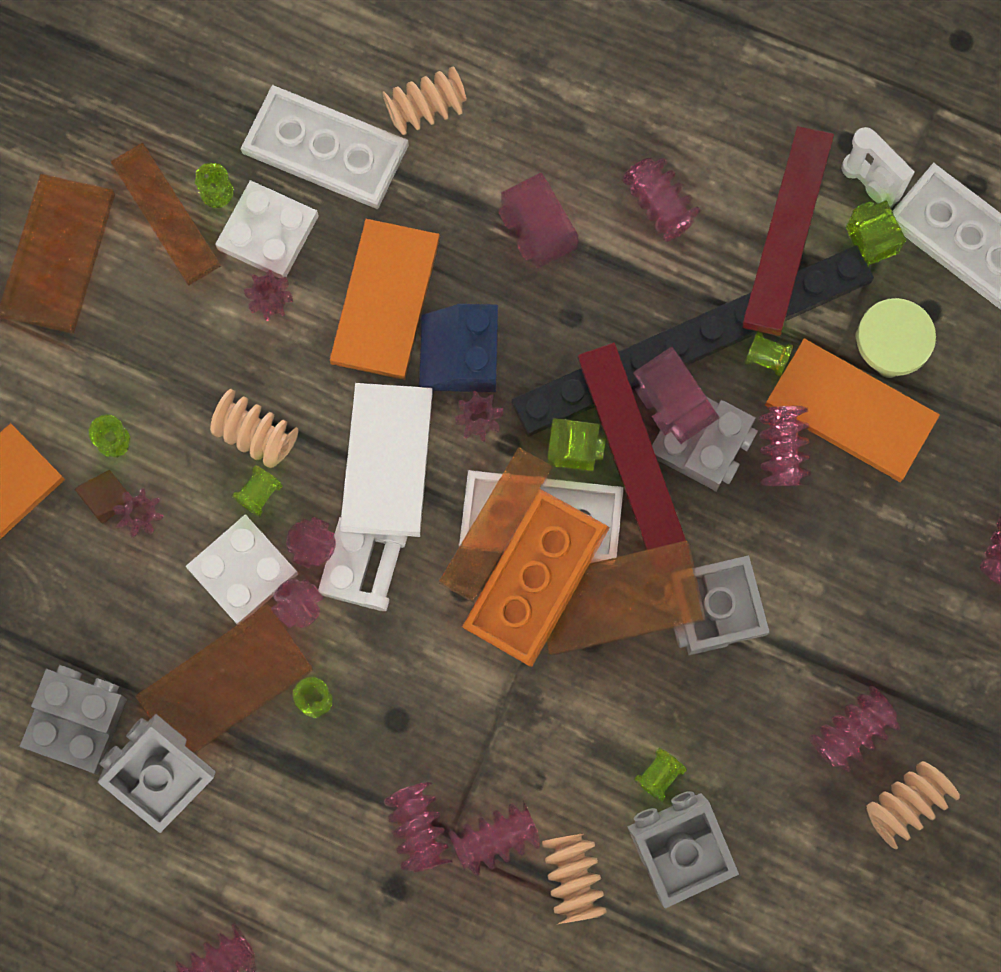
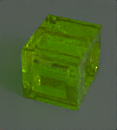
(875, 231)
(575, 445)

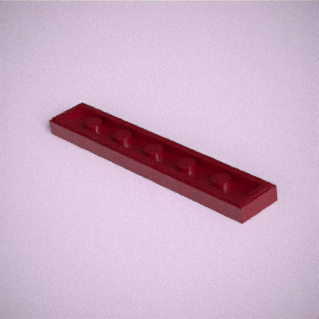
(788, 231)
(631, 447)

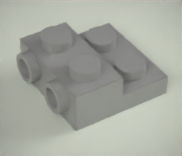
(711, 452)
(729, 606)
(73, 719)
(154, 772)
(682, 848)

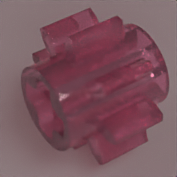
(276, 300)
(476, 406)
(138, 502)
(311, 542)
(297, 603)

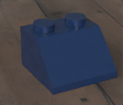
(460, 348)

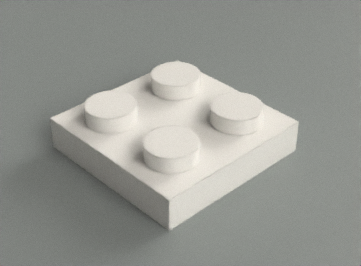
(267, 229)
(241, 569)

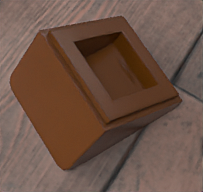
(102, 495)

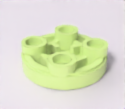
(896, 337)

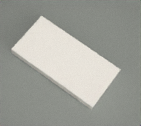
(325, 146)
(954, 230)
(387, 460)
(595, 500)

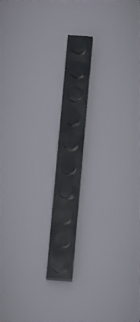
(694, 338)

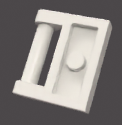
(888, 173)
(348, 566)

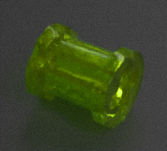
(218, 176)
(769, 354)
(100, 427)
(257, 490)
(307, 686)
(660, 774)

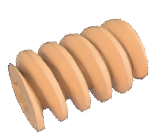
(426, 101)
(250, 431)
(910, 802)
(574, 878)

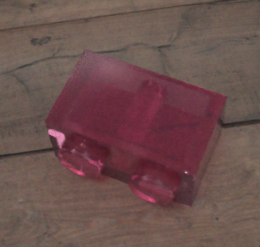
(538, 221)
(675, 395)

